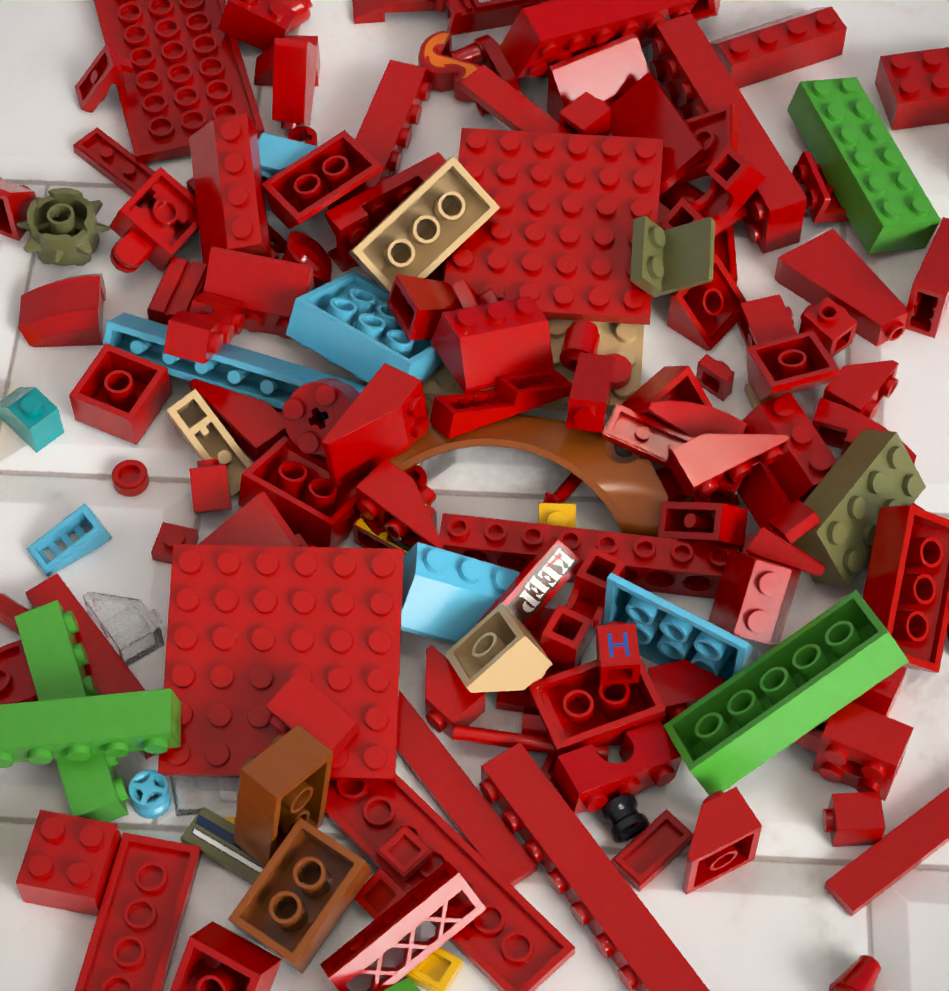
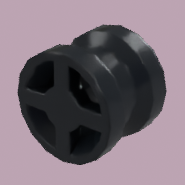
(624, 818)

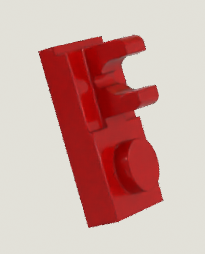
(100, 75)

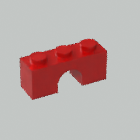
(731, 186)
(205, 328)
(575, 623)
(591, 782)

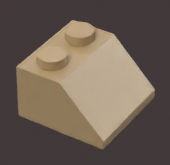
(498, 655)

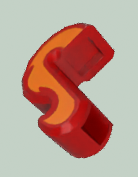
(442, 70)

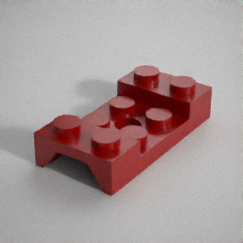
(363, 212)

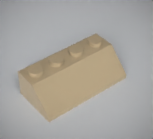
(425, 226)

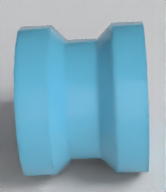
(144, 786)

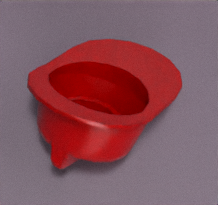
(307, 251)

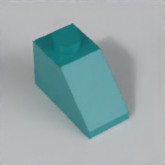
(31, 417)

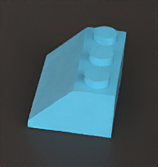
(448, 592)

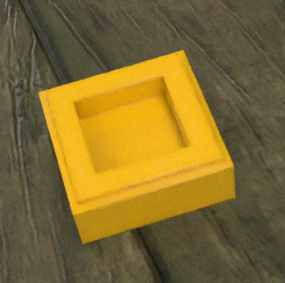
(436, 971)

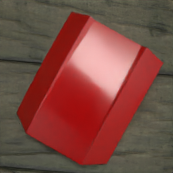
(64, 312)

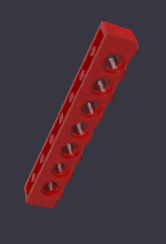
(651, 561)

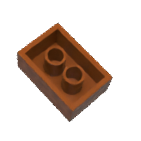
(278, 789)
(300, 895)

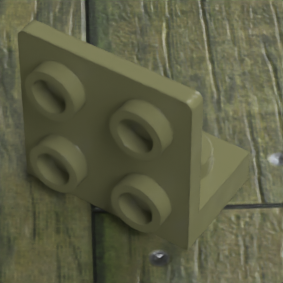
(672, 257)

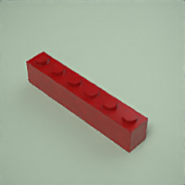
(390, 120)

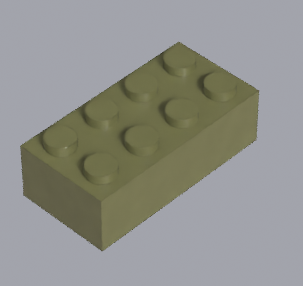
(848, 500)

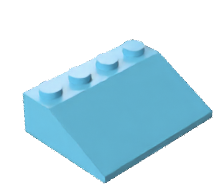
(357, 330)
(674, 634)

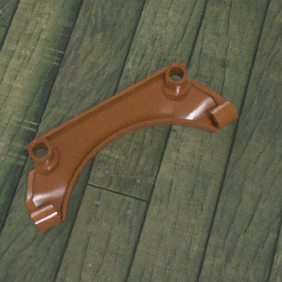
(623, 483)

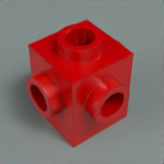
(830, 323)

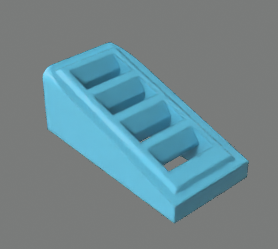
(72, 524)

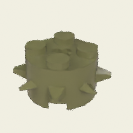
(63, 227)

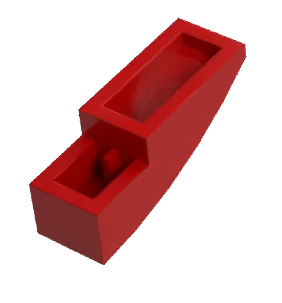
(691, 417)
(842, 425)

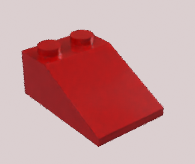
(376, 425)
(585, 713)

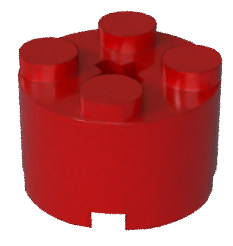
(304, 411)

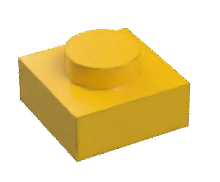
(557, 514)

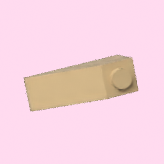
(208, 436)

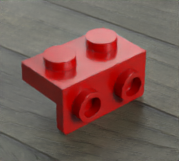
(820, 197)

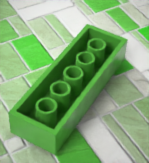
(863, 165)
(785, 693)

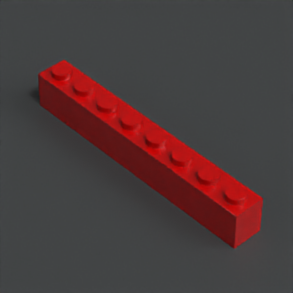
(585, 875)

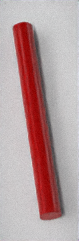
(509, 739)

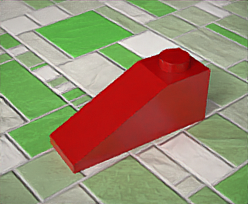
(248, 420)

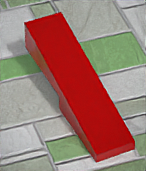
(512, 395)

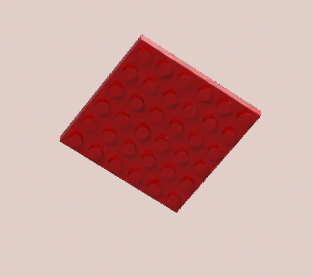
(560, 220)
(256, 618)

